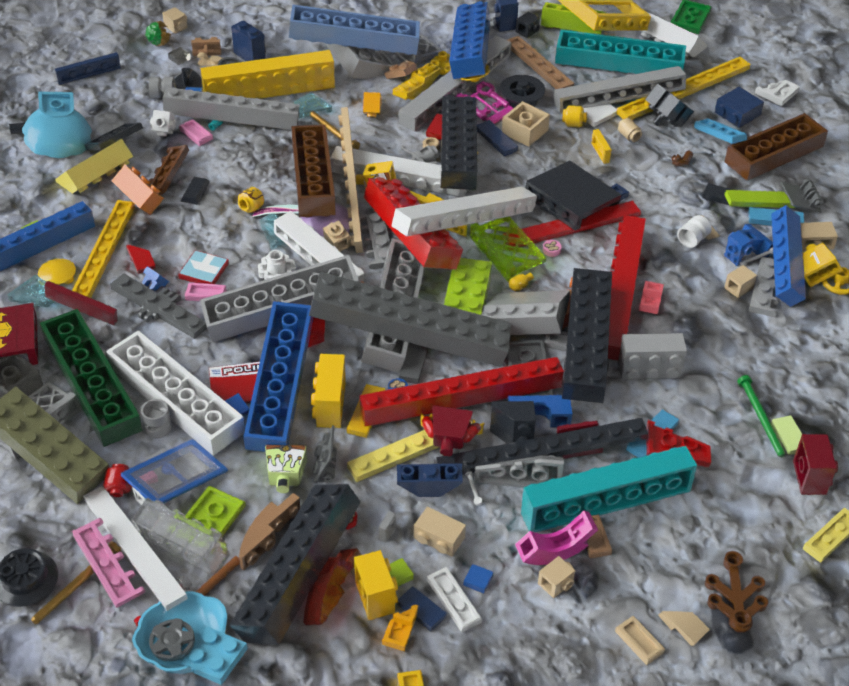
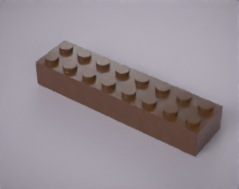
(313, 171)

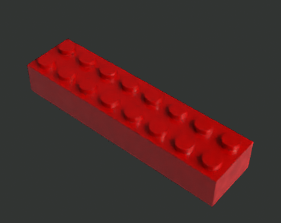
(432, 248)

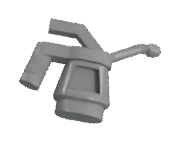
(427, 154)

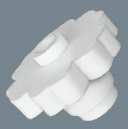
(275, 265)

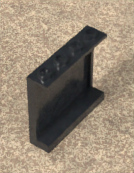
(571, 193)

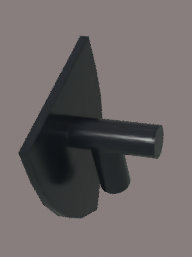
(188, 78)

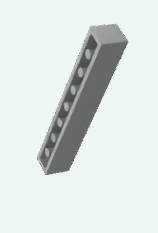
(619, 88)
(231, 108)

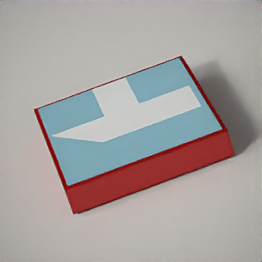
(203, 268)

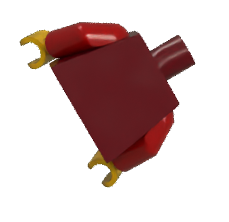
(450, 428)

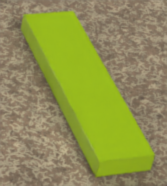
(745, 198)

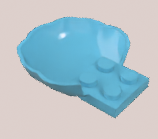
(56, 127)
(213, 651)

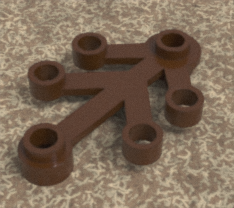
(736, 595)

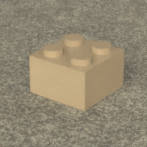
(525, 123)

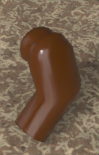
(680, 161)

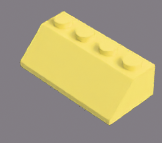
(94, 167)

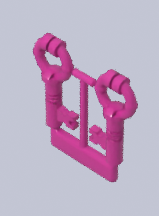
(490, 93)

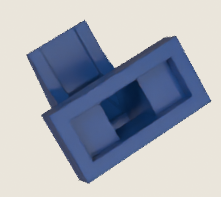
(745, 242)

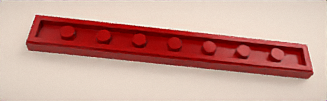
(557, 228)

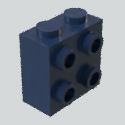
(248, 41)
(739, 107)

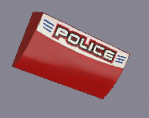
(234, 379)

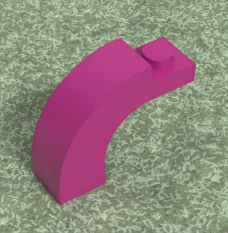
(567, 542)

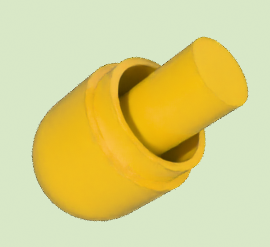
(520, 281)

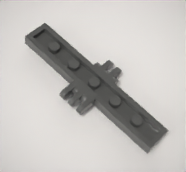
(159, 305)

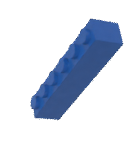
(45, 234)
(788, 256)

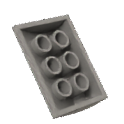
(361, 62)
(530, 311)

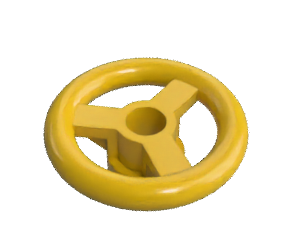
(839, 279)

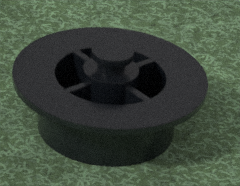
(522, 88)
(26, 577)

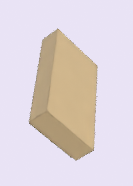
(640, 640)

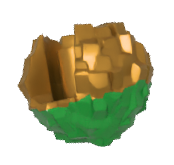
(156, 33)

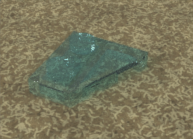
(312, 103)
(267, 226)
(31, 292)

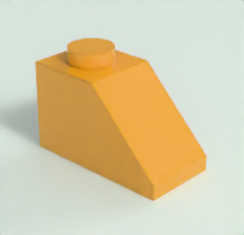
(372, 104)

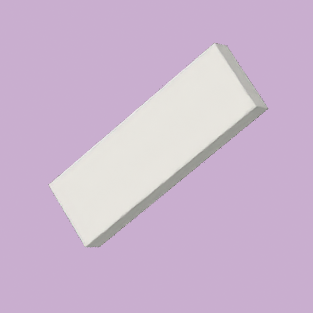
(454, 599)

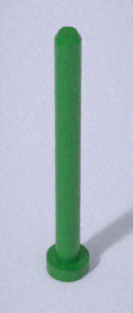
(745, 382)

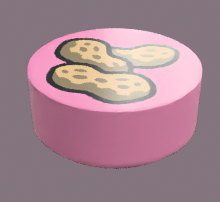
(551, 248)

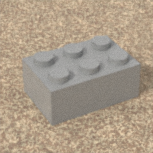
(652, 356)

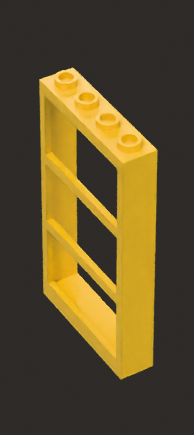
(631, 19)

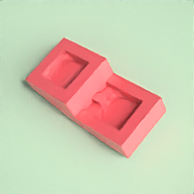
(651, 297)

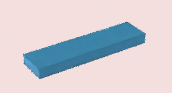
(720, 131)

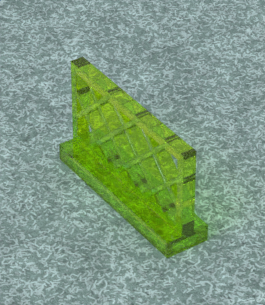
(494, 251)

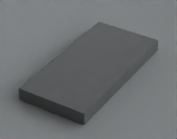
(527, 351)

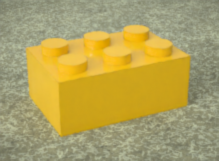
(329, 390)

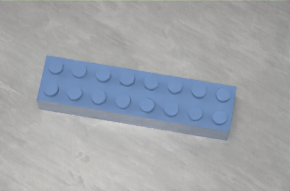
(354, 29)

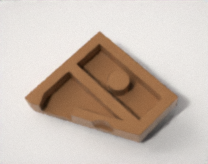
(401, 69)

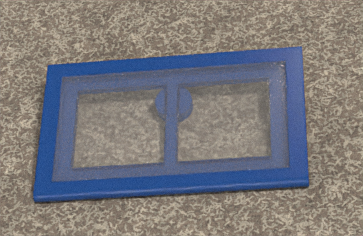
(174, 472)

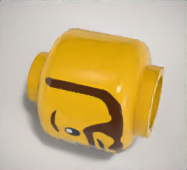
(250, 199)

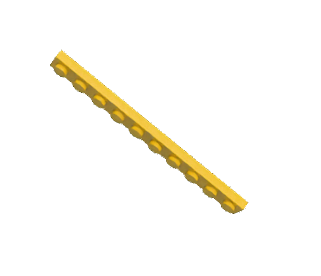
(693, 84)

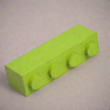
(561, 17)

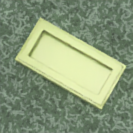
(787, 433)

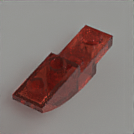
(327, 588)

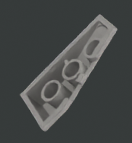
(520, 471)

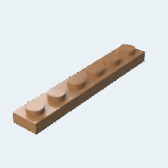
(539, 63)

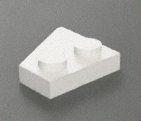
(778, 92)

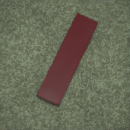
(83, 303)

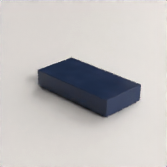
(428, 612)

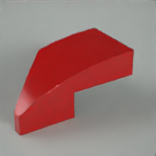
(140, 258)

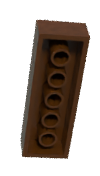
(776, 146)

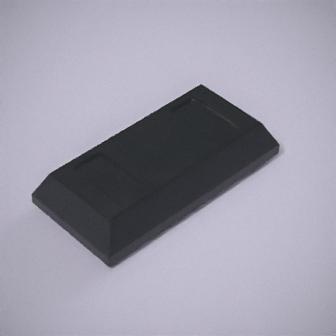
(195, 190)

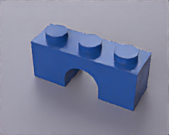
(552, 407)

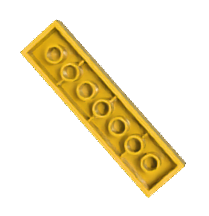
(271, 76)

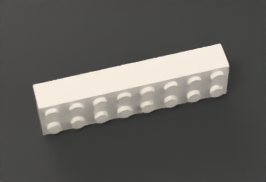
(189, 401)

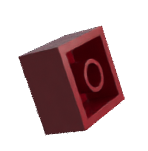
(815, 464)

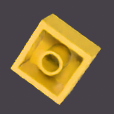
(375, 584)

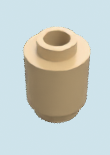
(629, 130)

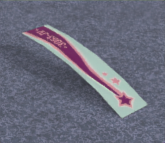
(276, 209)

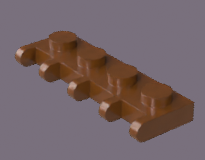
(169, 167)

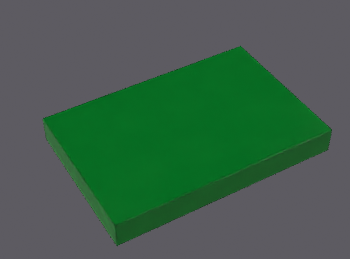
(691, 16)

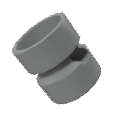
(157, 86)
(156, 418)

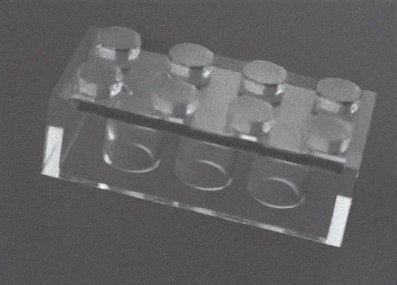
(181, 536)

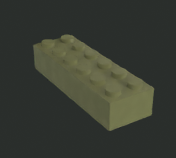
(49, 446)

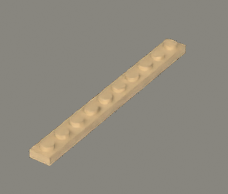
(350, 184)

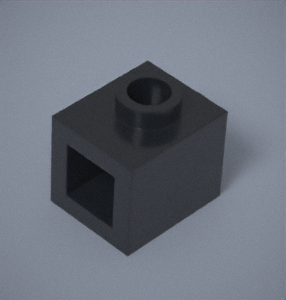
(527, 24)

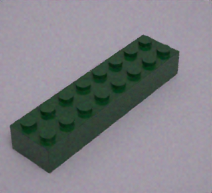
(91, 377)

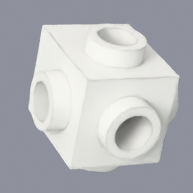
(163, 122)

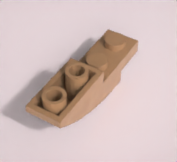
(262, 531)

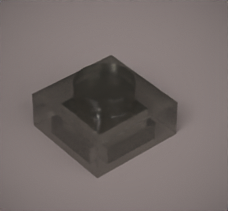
(179, 56)

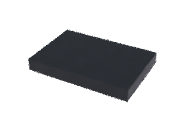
(113, 136)

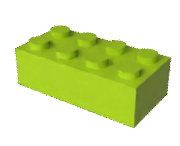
(469, 285)

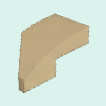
(686, 624)

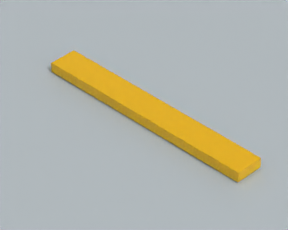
(104, 248)

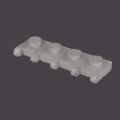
(377, 239)
(764, 289)

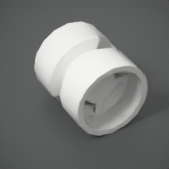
(694, 231)

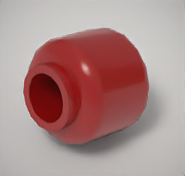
(114, 482)

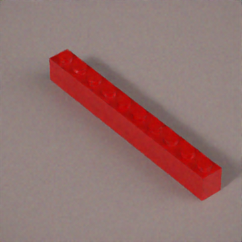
(624, 279)
(461, 391)

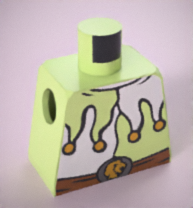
(285, 465)

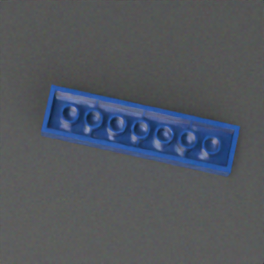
(470, 40)
(278, 376)

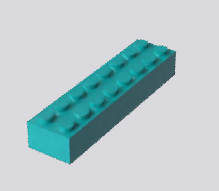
(617, 53)
(608, 488)

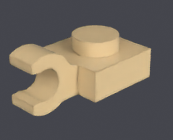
(206, 61)

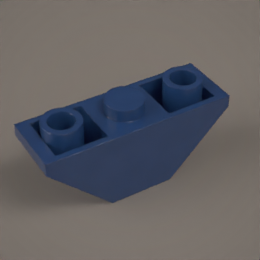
(429, 479)

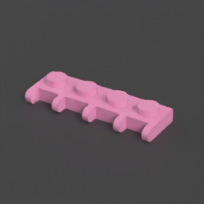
(106, 563)

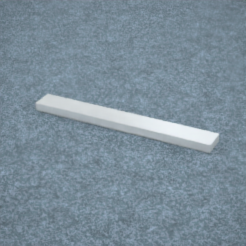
(135, 548)

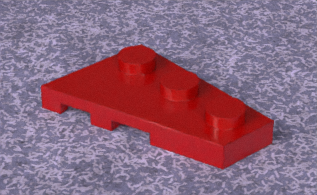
(664, 439)

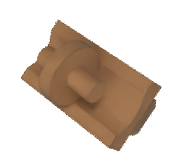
(209, 47)

